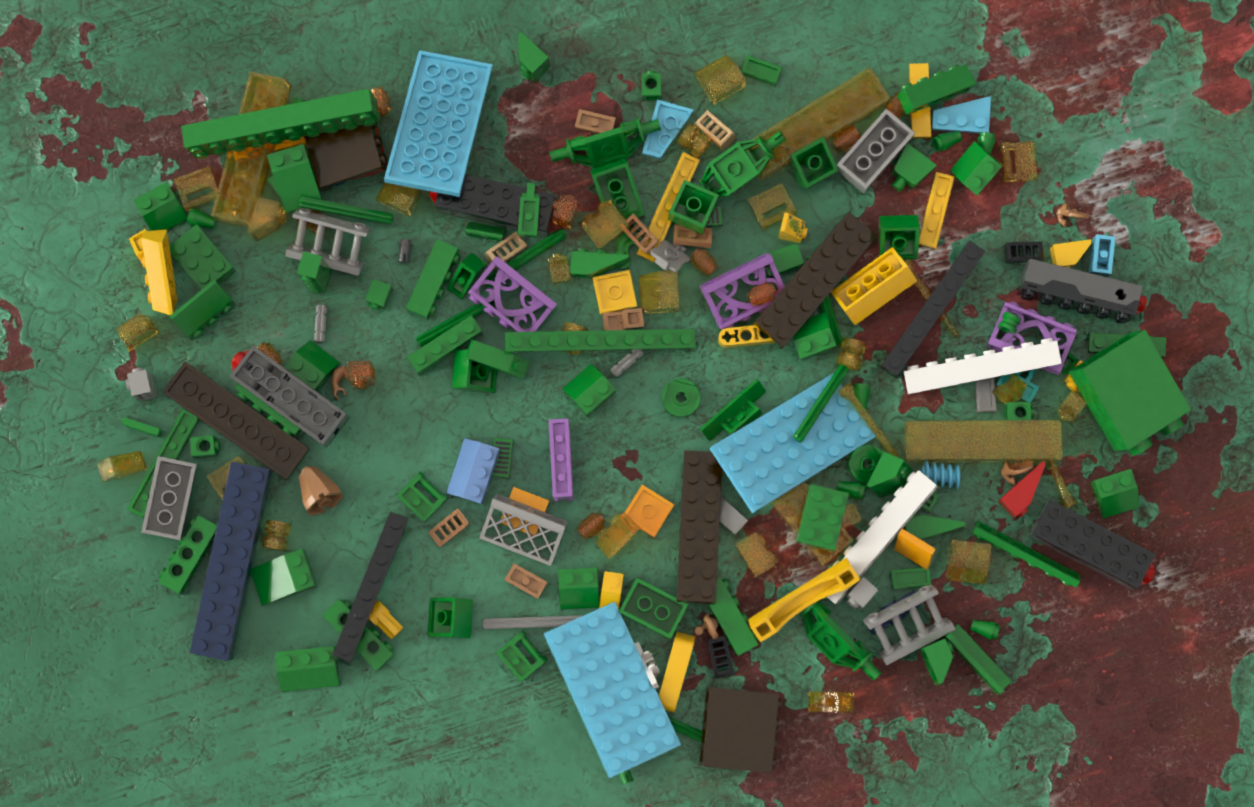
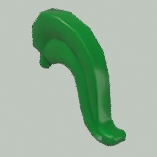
(623, 245)

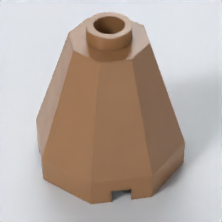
(318, 491)

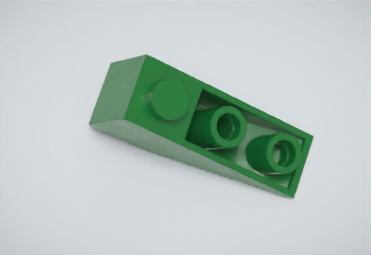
(591, 264)

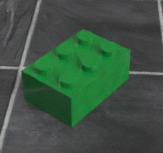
(201, 258)
(822, 518)
(653, 608)

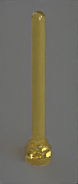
(925, 292)
(847, 392)
(1066, 498)

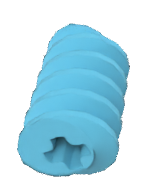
(942, 474)

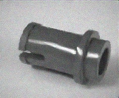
(404, 249)

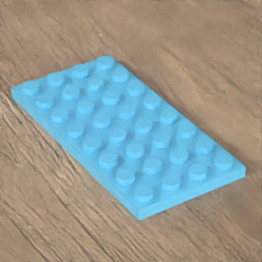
(438, 123)
(769, 462)
(612, 689)

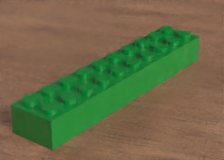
(281, 124)

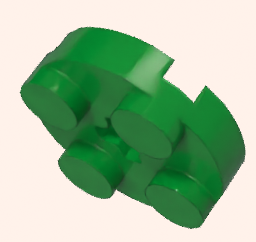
(690, 392)
(856, 459)

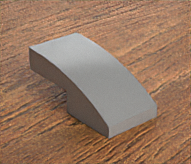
(731, 517)

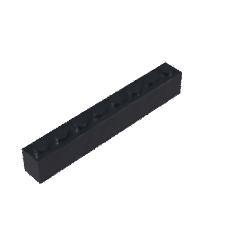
(932, 309)
(370, 589)

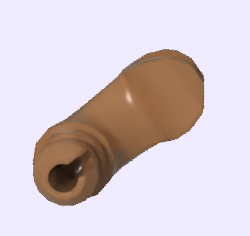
(336, 377)

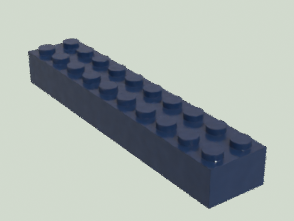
(231, 561)

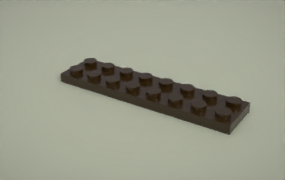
(815, 280)
(236, 420)
(699, 528)

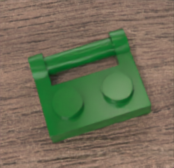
(417, 501)
(517, 661)

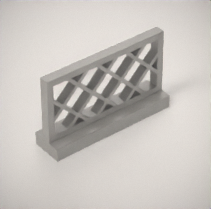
(528, 514)

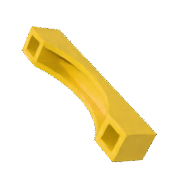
(779, 613)

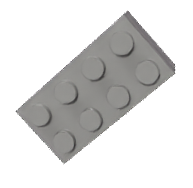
(875, 151)
(169, 498)

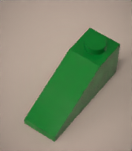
(497, 359)
(929, 526)

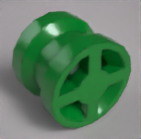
(1009, 323)

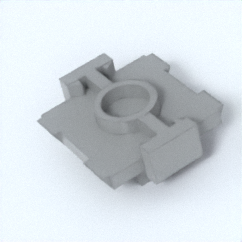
(670, 256)

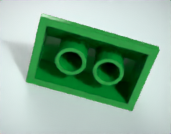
(202, 310)
(307, 669)

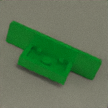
(737, 413)

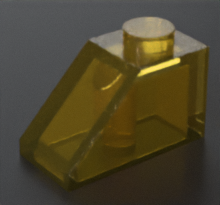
(121, 466)
(830, 702)

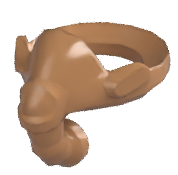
(1067, 211)
(1013, 469)
(709, 624)

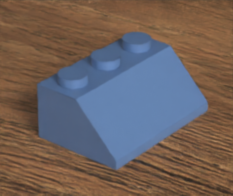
(473, 471)

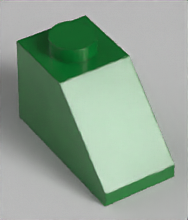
(466, 275)

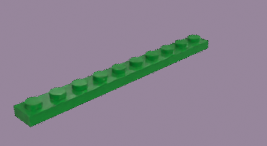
(599, 340)

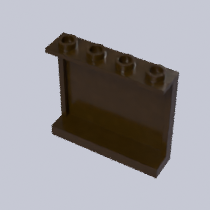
(345, 155)
(739, 730)

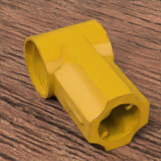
(382, 617)

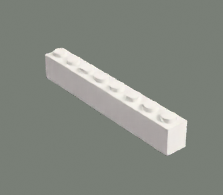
(982, 367)
(887, 526)

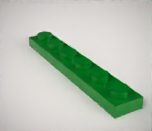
(1024, 552)

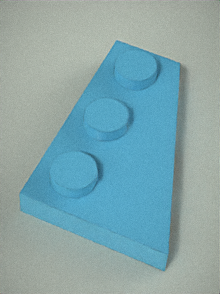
(963, 117)
(671, 119)

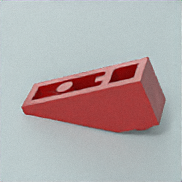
(1022, 493)

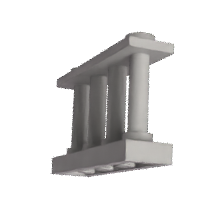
(334, 259)
(917, 640)

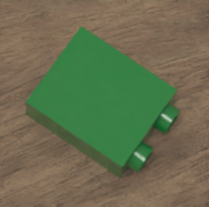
(1131, 392)

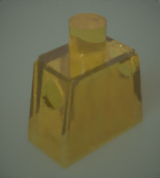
(136, 331)

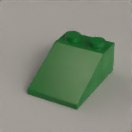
(293, 176)
(616, 184)
(283, 577)

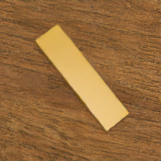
(921, 119)
(935, 210)

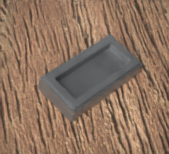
(984, 397)

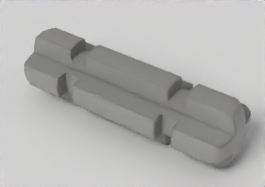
(320, 323)
(626, 362)

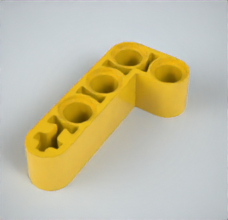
(753, 330)
(676, 670)

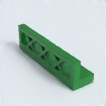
(977, 659)

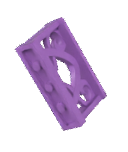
(506, 272)
(718, 285)
(1035, 321)
(561, 460)

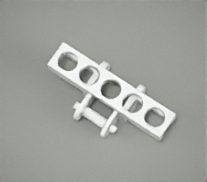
(649, 662)

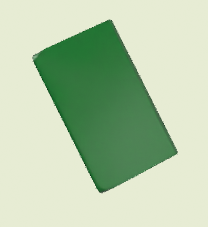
(485, 231)
(786, 259)

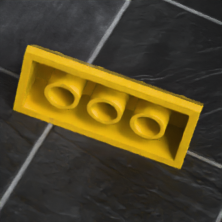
(159, 271)
(873, 286)

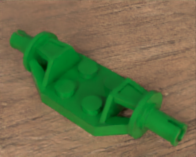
(606, 146)
(740, 164)
(835, 642)

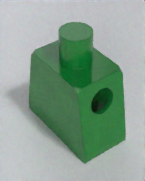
(911, 169)

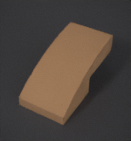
(623, 320)

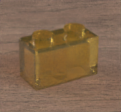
(755, 554)

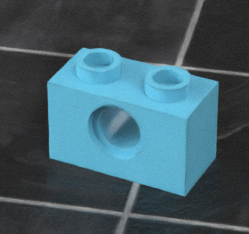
(1101, 255)

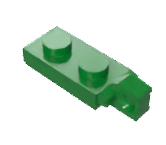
(529, 212)

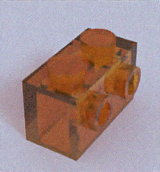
(565, 211)
(360, 374)

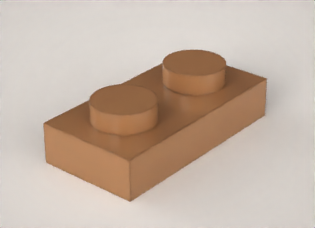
(594, 122)
(687, 237)
(526, 581)

